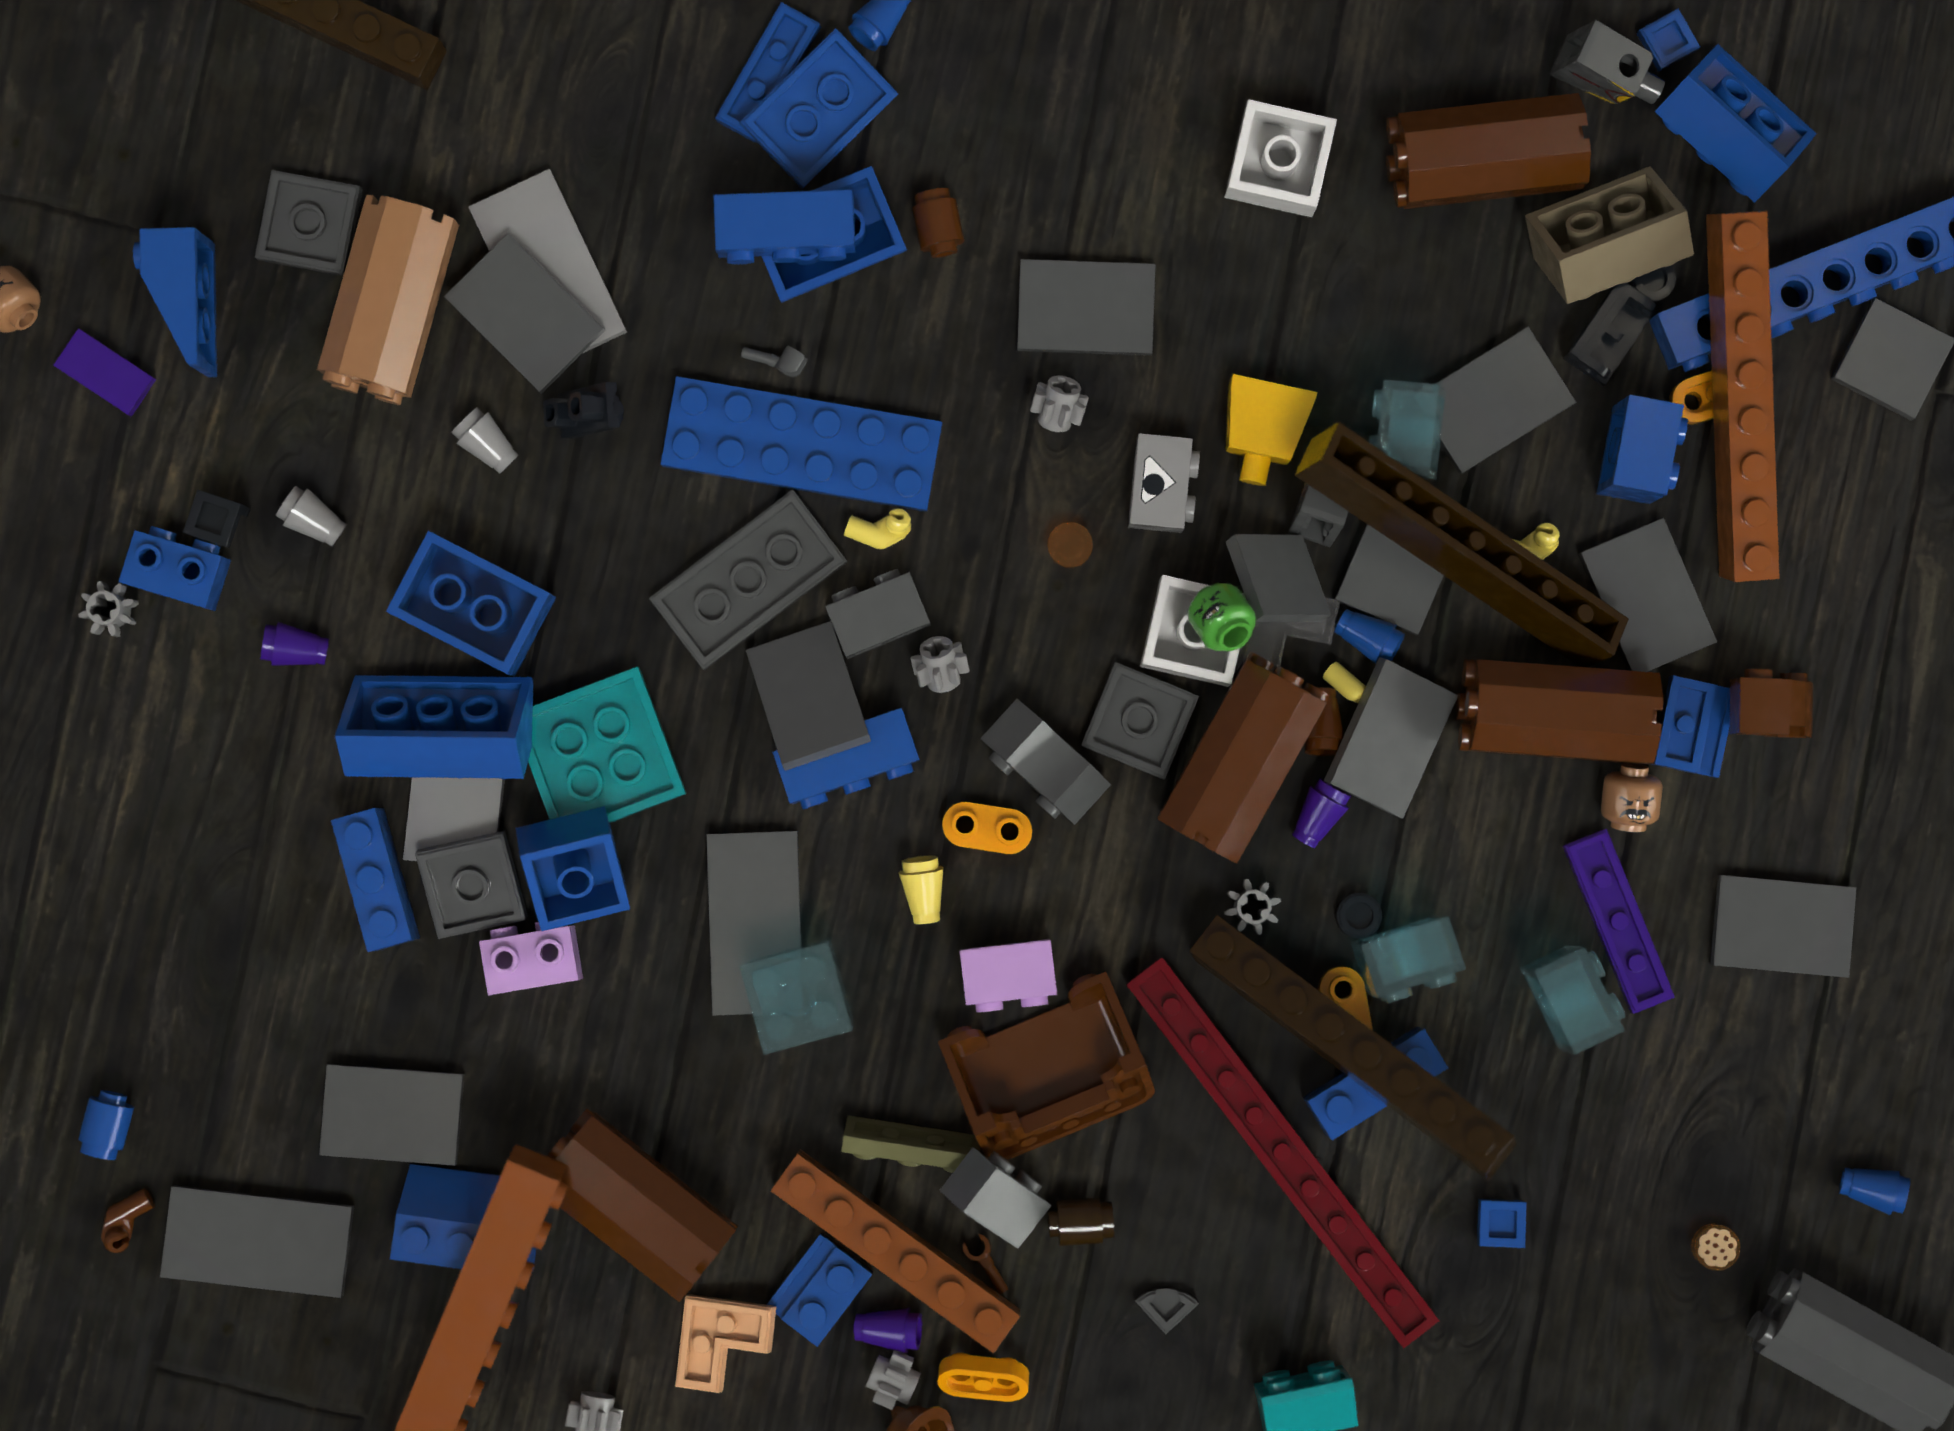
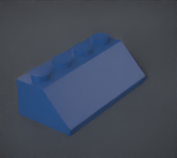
(436, 727)

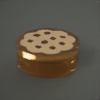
(1715, 1246)

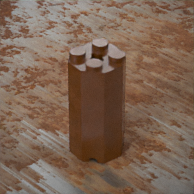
(1488, 151)
(1559, 711)
(1243, 757)
(638, 1205)

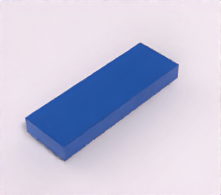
(772, 60)

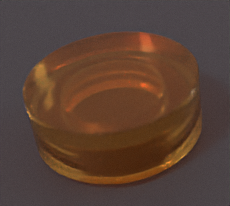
(1070, 545)

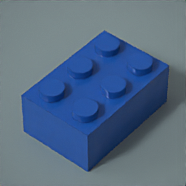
(471, 604)

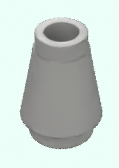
(484, 440)
(310, 516)

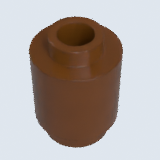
(937, 222)

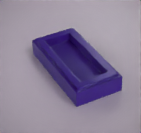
(104, 372)

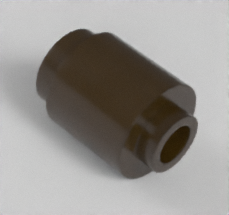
(1081, 1221)

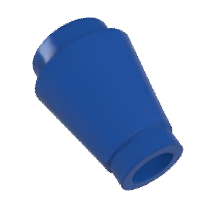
(877, 21)
(1370, 635)
(1876, 1188)

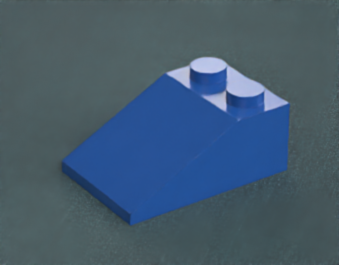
(182, 282)

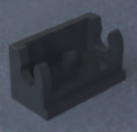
(1610, 332)

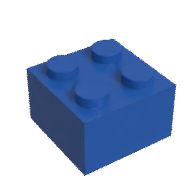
(1642, 449)
(572, 868)

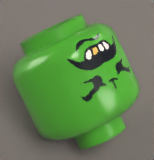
(1222, 617)

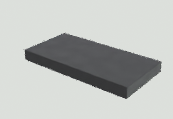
(748, 580)
(750, 907)
(257, 1241)

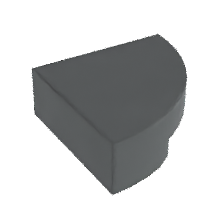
(1166, 1306)

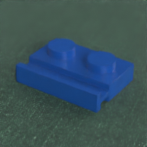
(1694, 727)
(819, 1289)

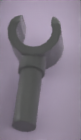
(789, 363)

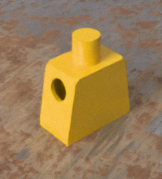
(1264, 424)

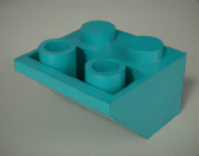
(1307, 1401)

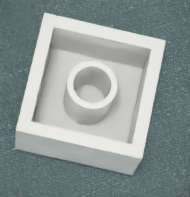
(1280, 158)
(1173, 642)

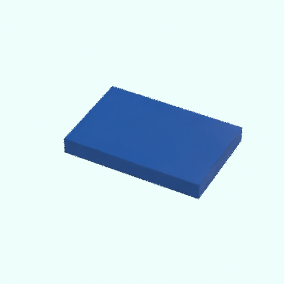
(818, 108)

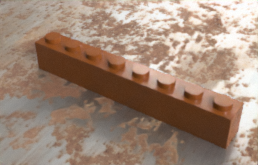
(1743, 395)
(484, 1291)

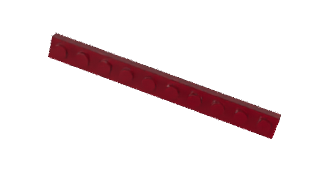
(1282, 1152)

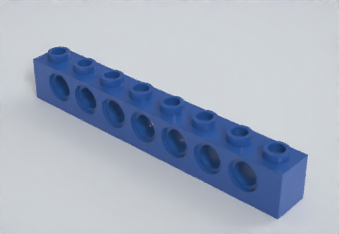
(1677, 326)

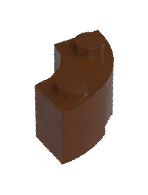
(1771, 705)

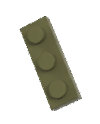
(906, 1143)

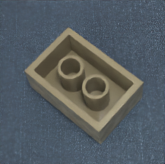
(1609, 235)

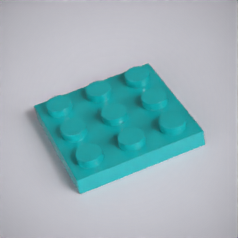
(602, 750)

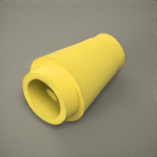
(923, 887)

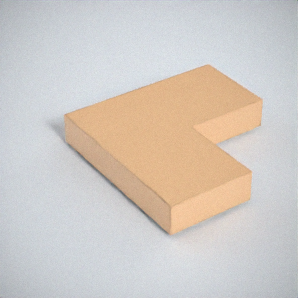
(710, 1329)

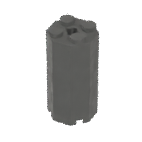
(1854, 1353)

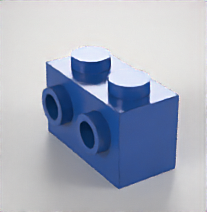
(174, 569)

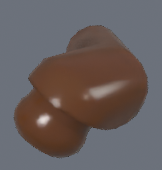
(120, 1220)

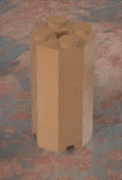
(387, 299)

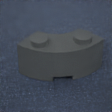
(1045, 762)

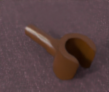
(987, 1264)

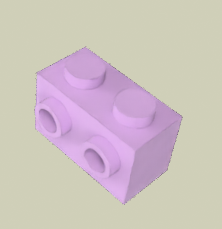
(530, 959)
(1008, 973)

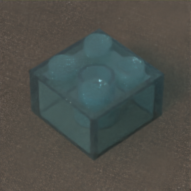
(1410, 424)
(1408, 957)
(797, 996)
(1574, 998)

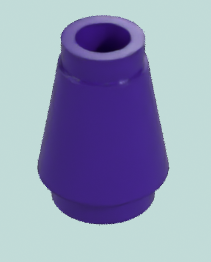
(292, 646)
(1320, 812)
(890, 1329)

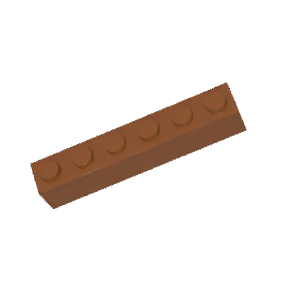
(896, 1251)

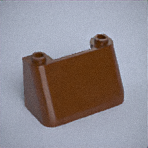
(1049, 1071)

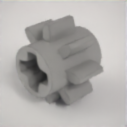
(1059, 403)
(118, 616)
(940, 664)
(1263, 913)
(893, 1379)
(594, 1413)

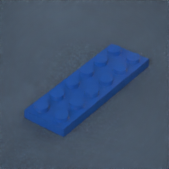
(801, 444)

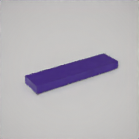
(1618, 921)

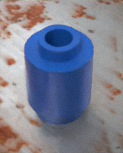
(105, 1125)

